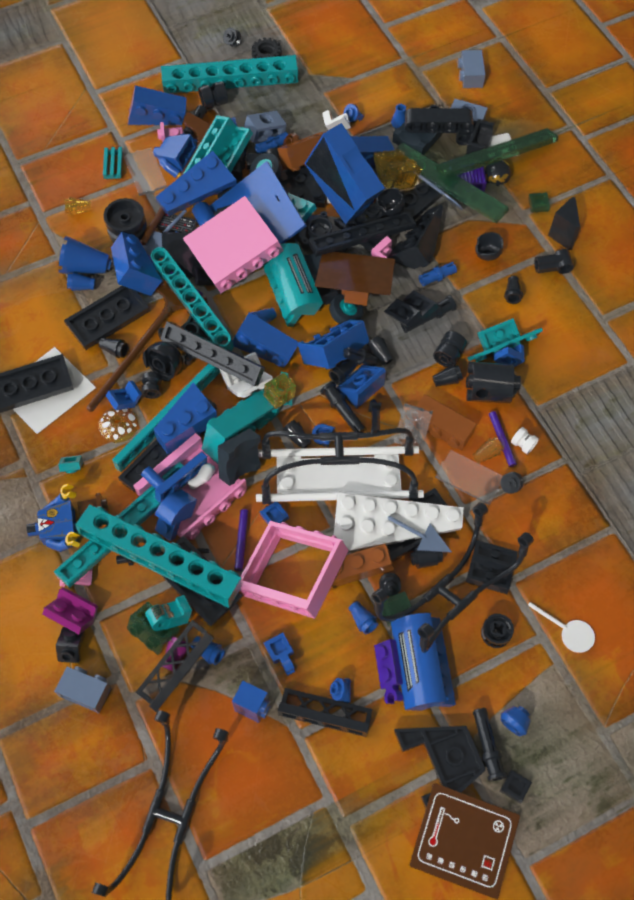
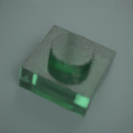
(539, 202)

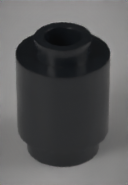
(425, 558)

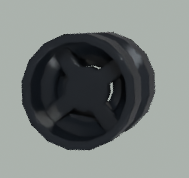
(151, 385)

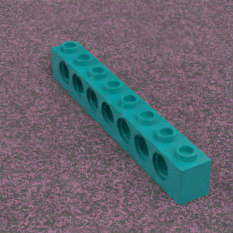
(232, 73)
(222, 593)

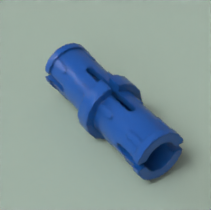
(271, 142)
(437, 274)

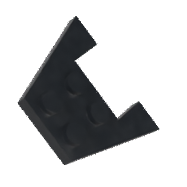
(450, 753)

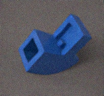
(173, 510)

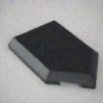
(179, 251)

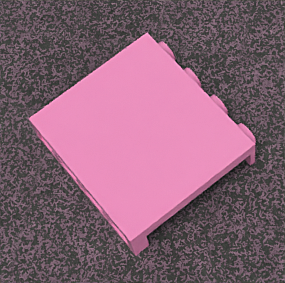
(233, 244)
(211, 496)

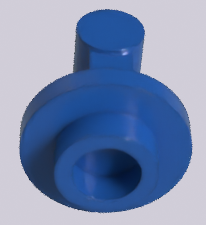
(353, 113)
(341, 690)

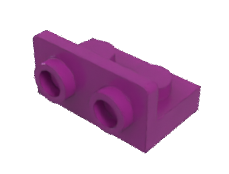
(71, 611)

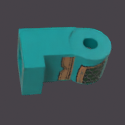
(169, 614)

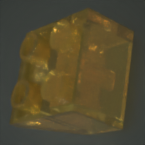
(396, 169)

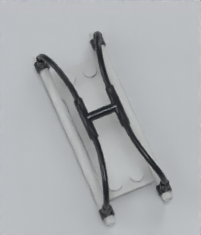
(327, 476)

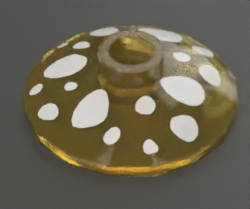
(119, 431)

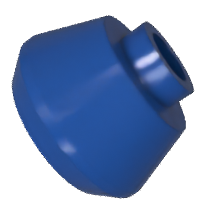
(516, 720)

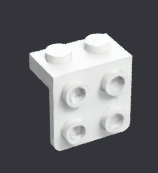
(240, 387)

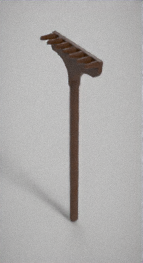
(200, 127)
(172, 304)

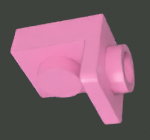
(163, 133)
(383, 248)

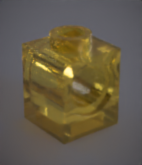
(276, 396)

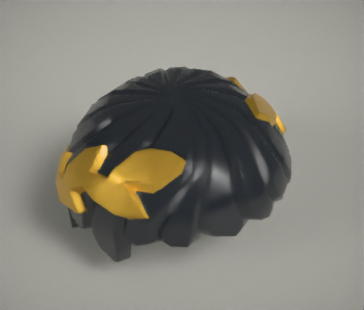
(498, 173)

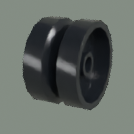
(125, 216)

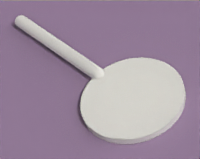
(575, 635)

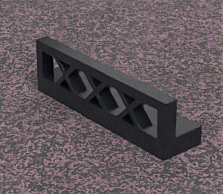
(182, 669)
(323, 717)

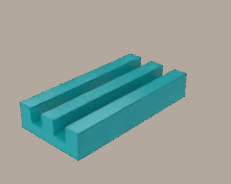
(112, 152)

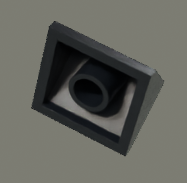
(566, 224)

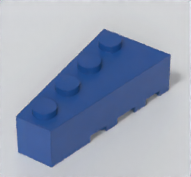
(196, 184)

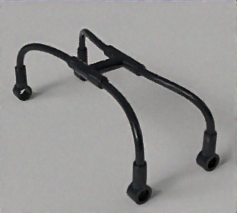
(426, 632)
(156, 812)

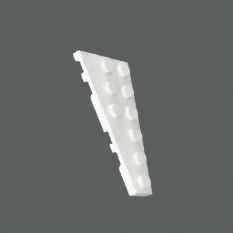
(365, 524)

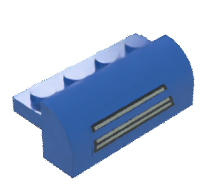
(426, 674)

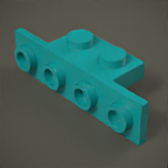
(500, 336)

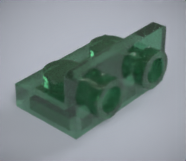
(141, 628)

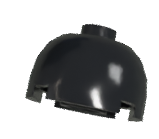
(163, 359)

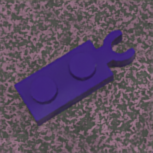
(389, 670)

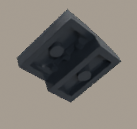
(412, 309)
(488, 562)

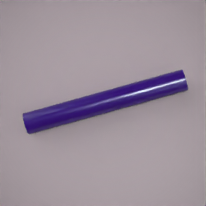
(502, 438)
(241, 540)

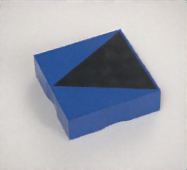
(343, 173)

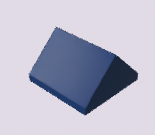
(362, 384)

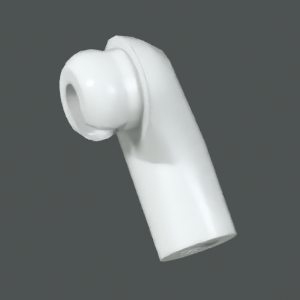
(203, 476)

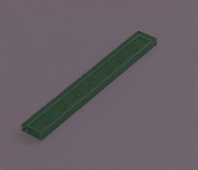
(496, 153)
(458, 187)

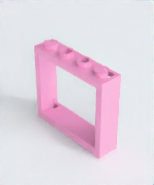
(264, 552)

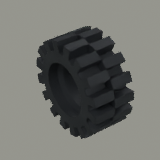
(266, 46)

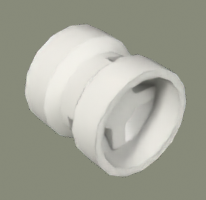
(524, 440)

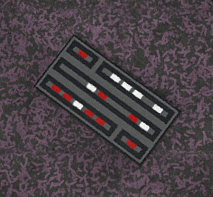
(183, 225)

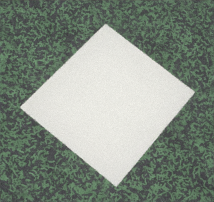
(44, 412)

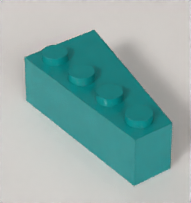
(247, 414)

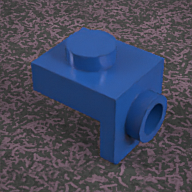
(125, 397)

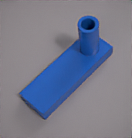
(177, 480)

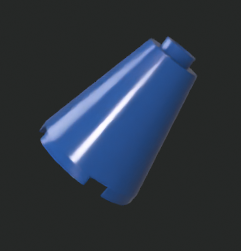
(82, 258)

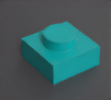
(70, 464)

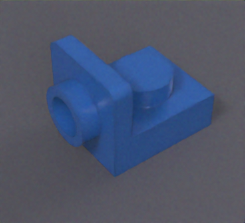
(510, 355)

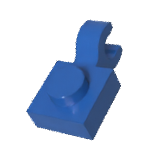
(280, 650)

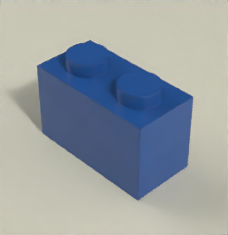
(251, 702)

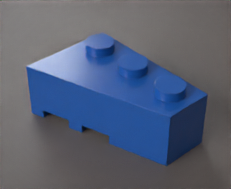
(154, 106)
(372, 144)
(133, 265)
(265, 341)
(328, 349)
(184, 419)

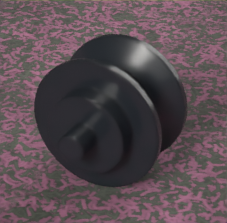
(231, 37)
(512, 482)
(390, 584)

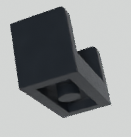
(480, 136)

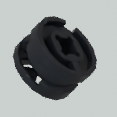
(497, 630)

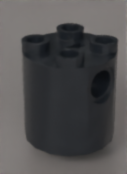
(491, 382)

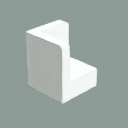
(331, 122)

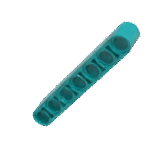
(189, 292)

